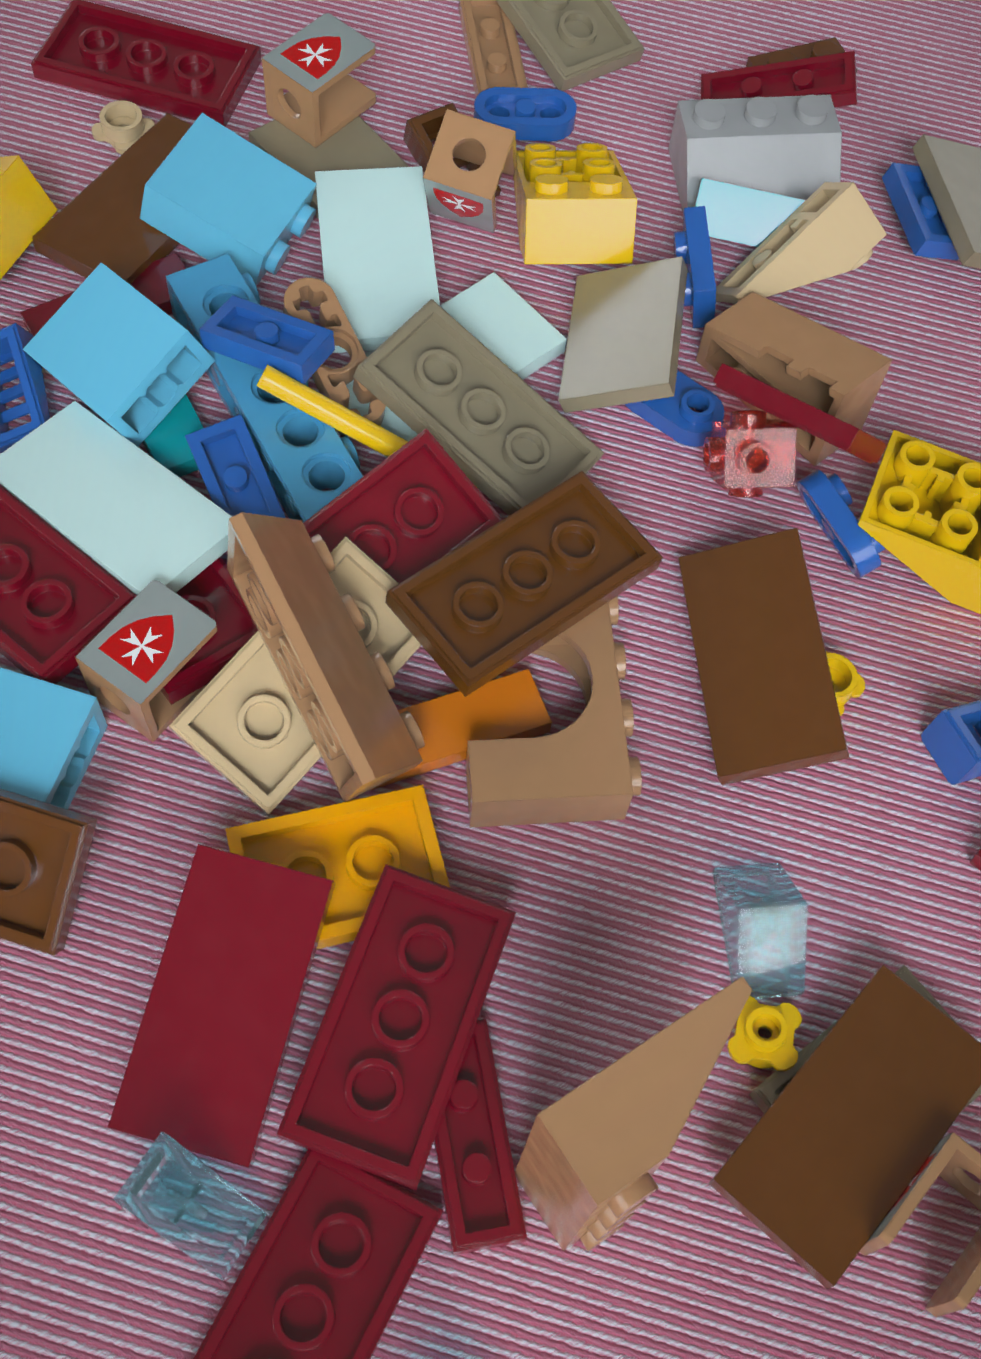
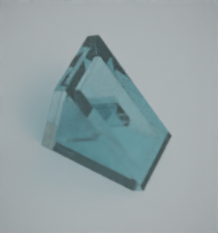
(763, 928)
(190, 1206)

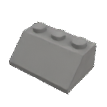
(756, 143)

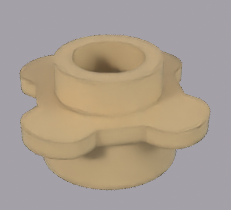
(121, 125)

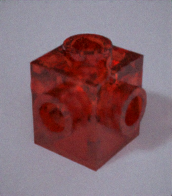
(751, 453)

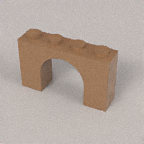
(574, 772)

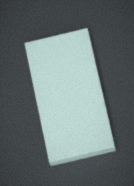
(376, 247)
(502, 325)
(114, 501)

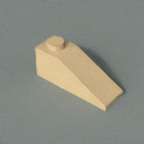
(817, 241)

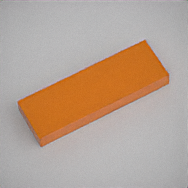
(497, 710)

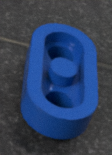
(531, 112)
(674, 414)
(828, 504)

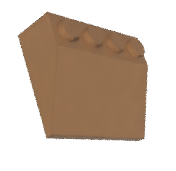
(320, 652)
(605, 1139)

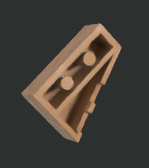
(798, 360)

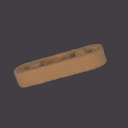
(331, 316)

